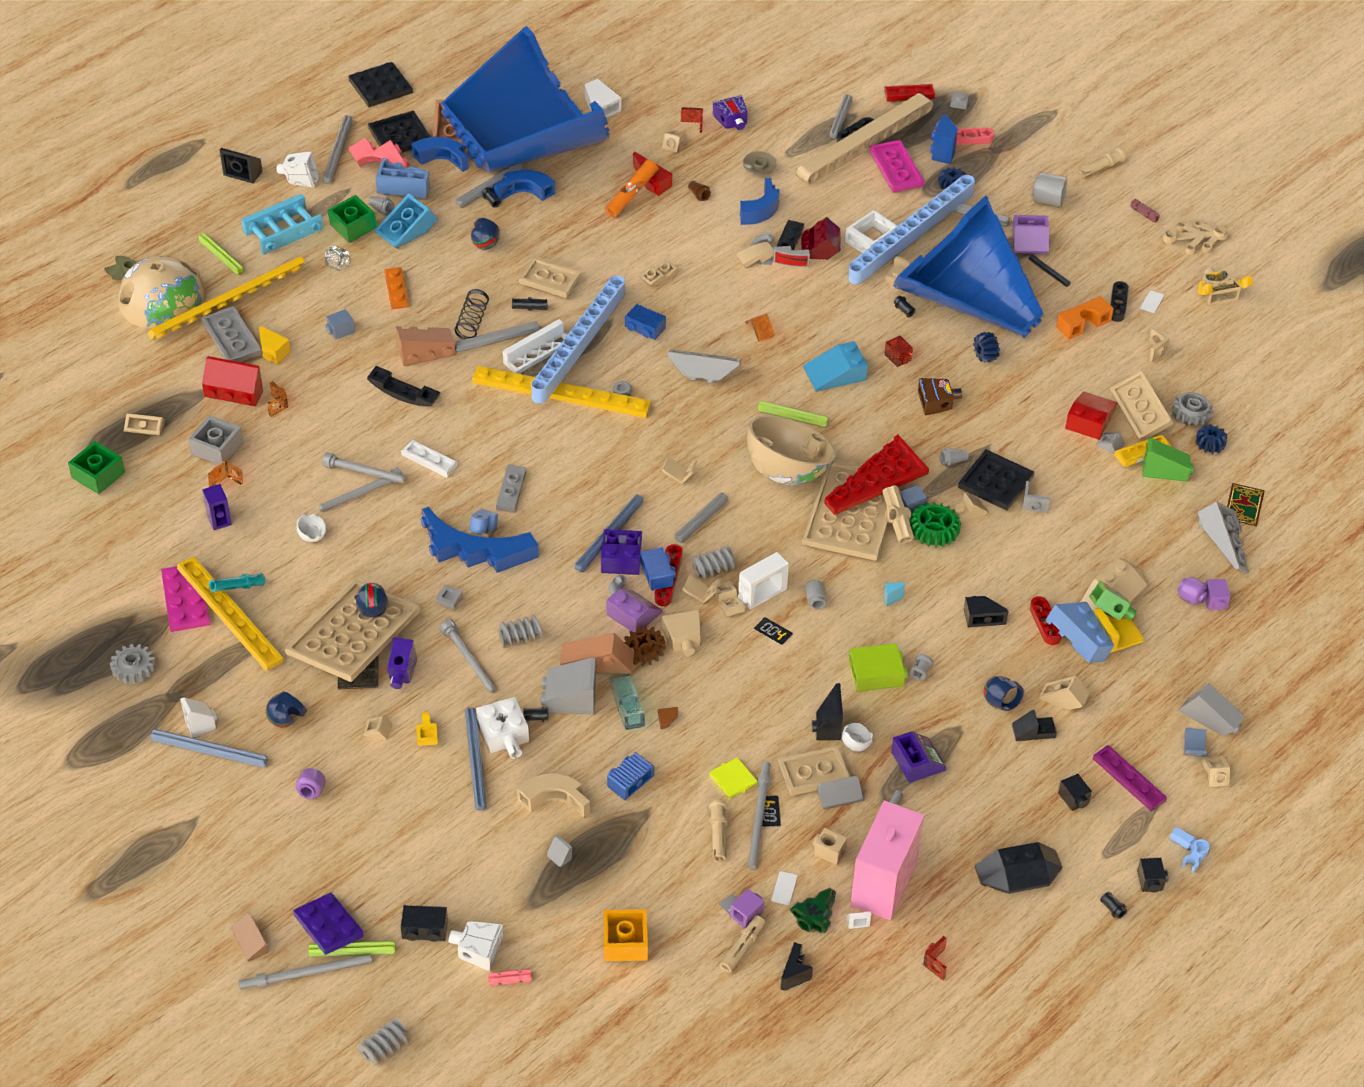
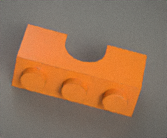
(1072, 321)

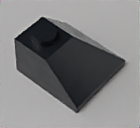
(240, 165)
(829, 716)

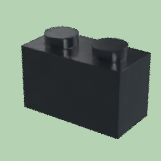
(424, 923)

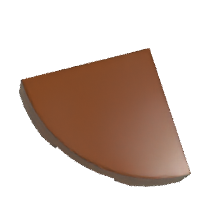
(667, 716)

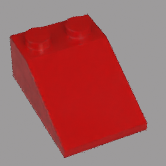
(1090, 415)

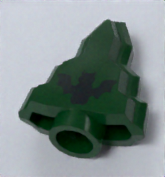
(815, 911)

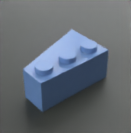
(399, 180)
(1082, 629)

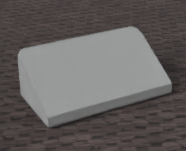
(840, 792)

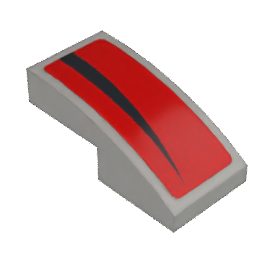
(787, 257)

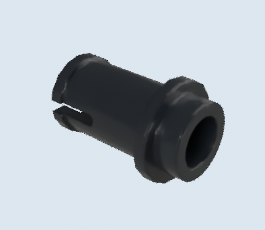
(489, 194)
(901, 303)
(536, 714)
(1117, 909)

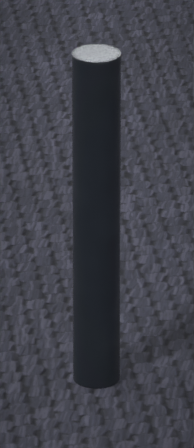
(1049, 270)

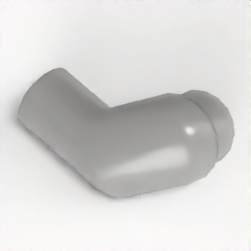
(616, 584)

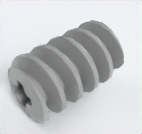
(713, 561)
(519, 630)
(383, 1041)

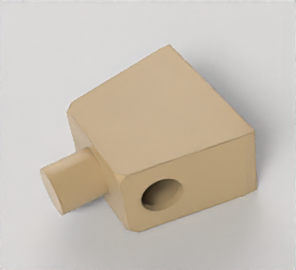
(682, 631)

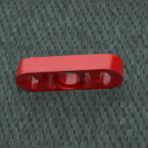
(1044, 628)

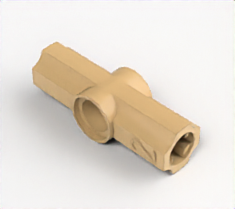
(898, 514)

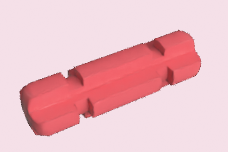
(510, 977)

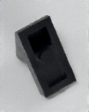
(1033, 728)
(795, 971)

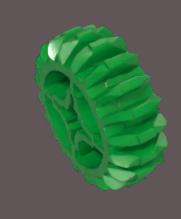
(935, 520)

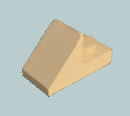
(969, 508)

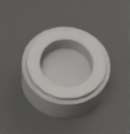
(622, 388)

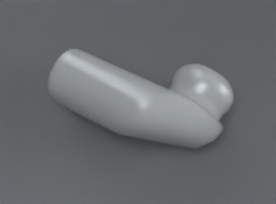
(763, 237)

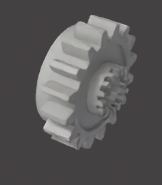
(1192, 408)
(132, 664)

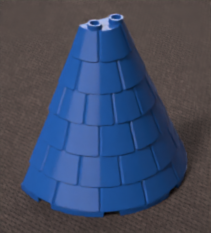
(976, 274)

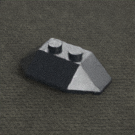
(1019, 868)

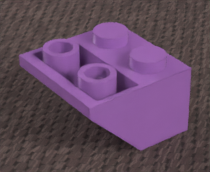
(1030, 234)

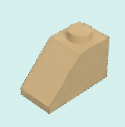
(1065, 693)

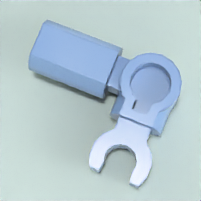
(1199, 848)

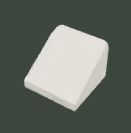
(858, 920)

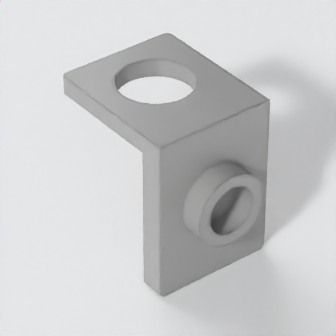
(1034, 502)

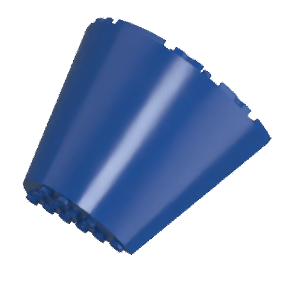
(517, 112)

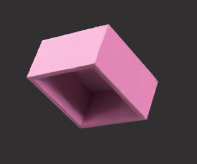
(887, 860)

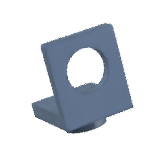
(1195, 742)

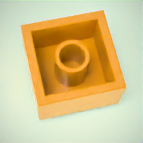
(625, 935)

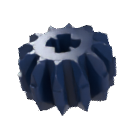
(949, 176)
(986, 347)
(1211, 439)

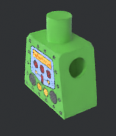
(1107, 598)

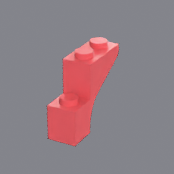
(366, 153)

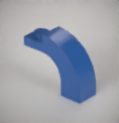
(440, 148)
(525, 181)
(761, 209)

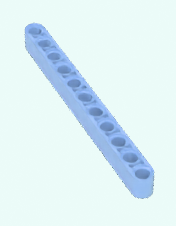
(911, 229)
(577, 339)

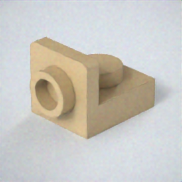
(673, 139)
(899, 265)
(1217, 770)

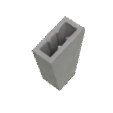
(1212, 710)

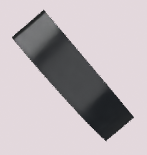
(400, 390)

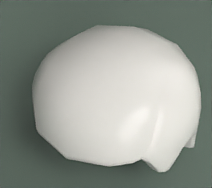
(311, 528)
(856, 737)

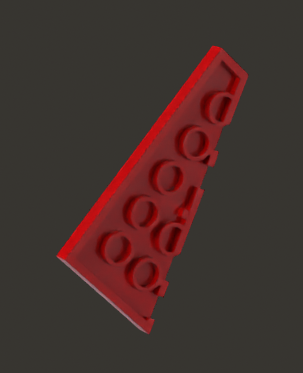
(890, 467)

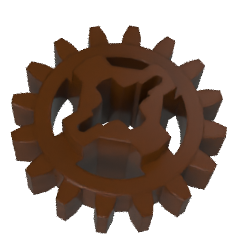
(644, 647)

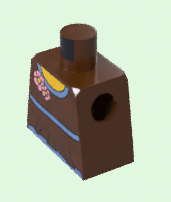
(937, 395)

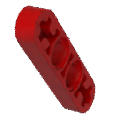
(676, 562)

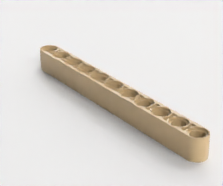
(867, 136)

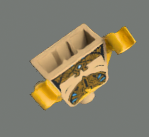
(1221, 286)

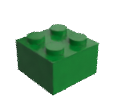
(352, 218)
(96, 467)

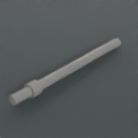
(763, 783)
(262, 980)

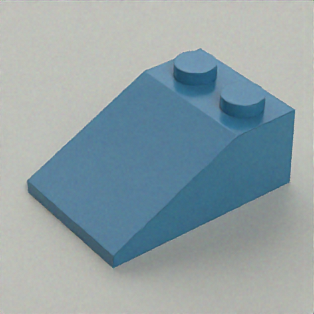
(406, 222)
(837, 367)

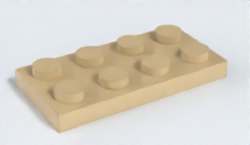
(1141, 406)

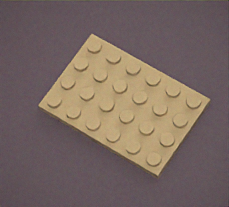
(851, 532)
(346, 640)

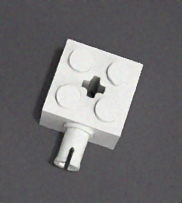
(503, 726)

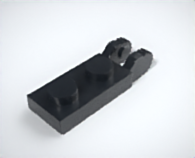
(791, 234)

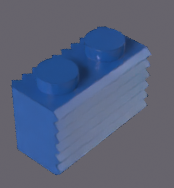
(645, 321)
(657, 568)
(630, 775)

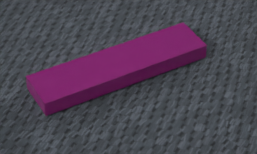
(1129, 778)

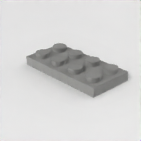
(231, 335)

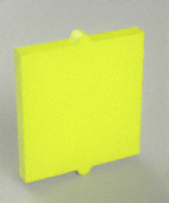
(733, 778)

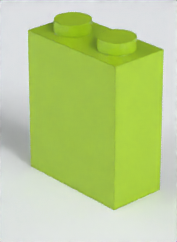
(877, 667)

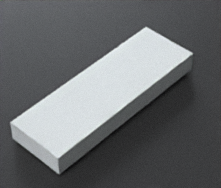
(429, 458)

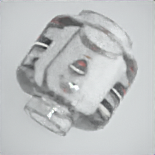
(337, 258)

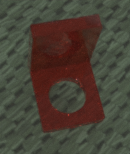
(692, 115)
(932, 953)

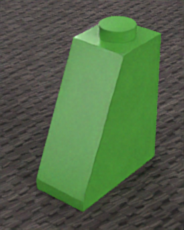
(1166, 462)

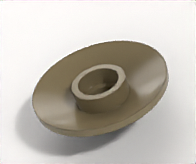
(759, 163)

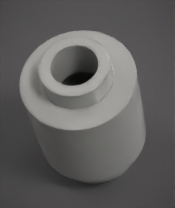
(815, 594)

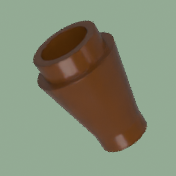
(700, 191)

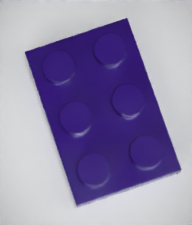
(328, 923)

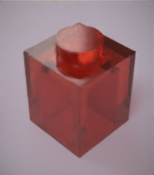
(898, 351)

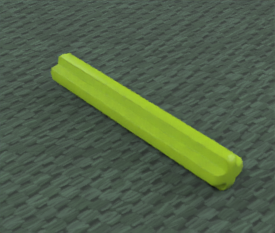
(219, 252)
(792, 413)
(357, 948)

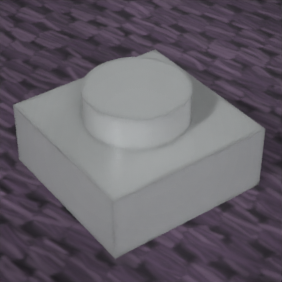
(959, 100)
(449, 597)

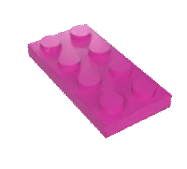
(896, 166)
(184, 604)

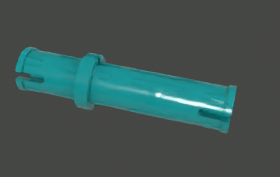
(244, 581)

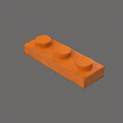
(396, 288)

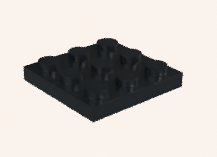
(380, 84)
(400, 129)
(996, 479)

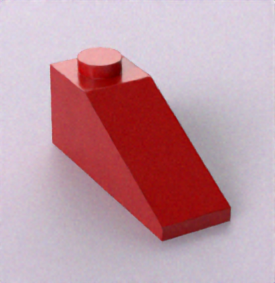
(659, 181)

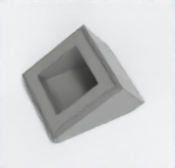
(1111, 442)
(560, 851)

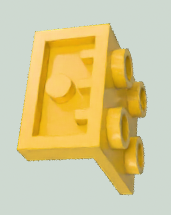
(1121, 632)

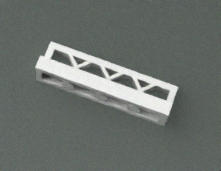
(532, 345)

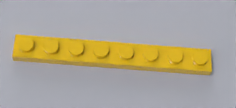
(231, 614)

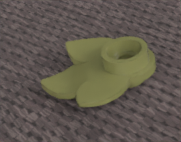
(121, 267)

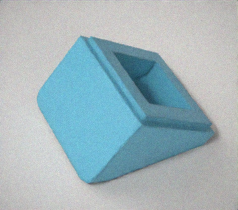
(893, 592)

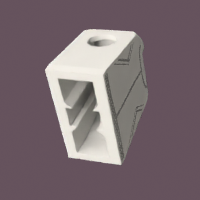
(300, 169)
(478, 943)

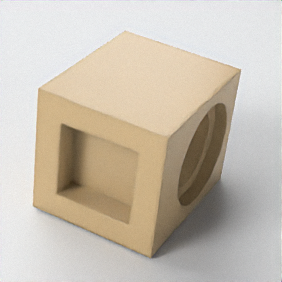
(833, 852)

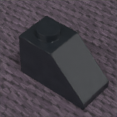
(983, 611)

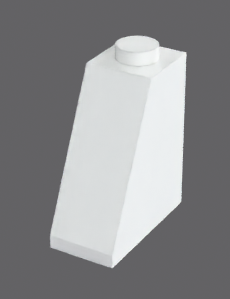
(604, 96)

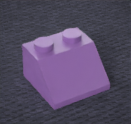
(631, 609)

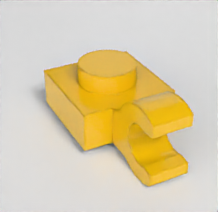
(426, 731)

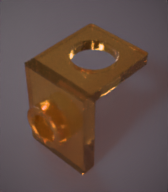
(762, 327)
(280, 396)
(223, 471)

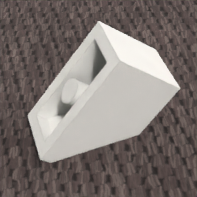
(198, 717)

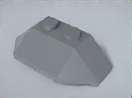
(703, 365)

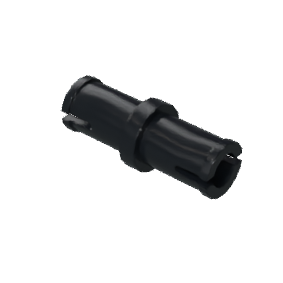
(529, 303)

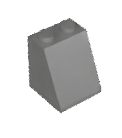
(570, 688)

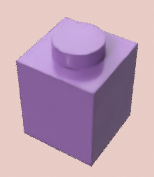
(1218, 594)
(746, 907)

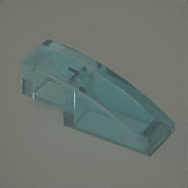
(627, 702)

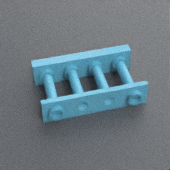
(277, 213)

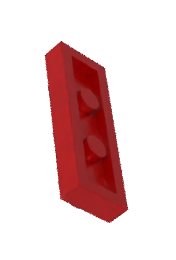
(905, 92)

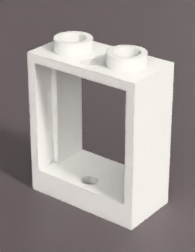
(854, 233)
(772, 567)

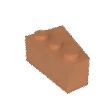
(424, 345)
(608, 650)

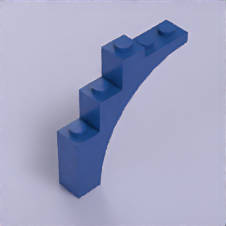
(473, 550)

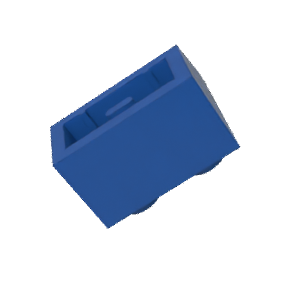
(944, 140)

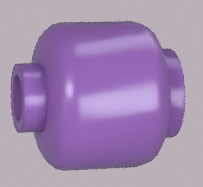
(1192, 590)
(310, 783)

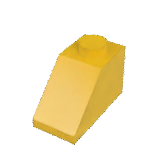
(273, 345)

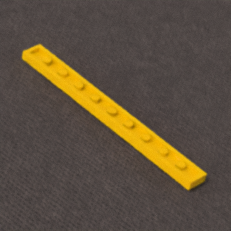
(221, 301)
(564, 392)

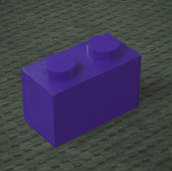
(217, 507)

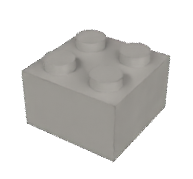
(216, 440)

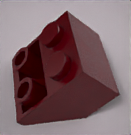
(822, 240)

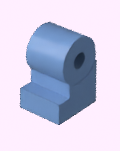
(483, 521)

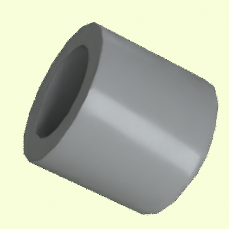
(1049, 189)

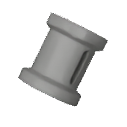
(921, 667)

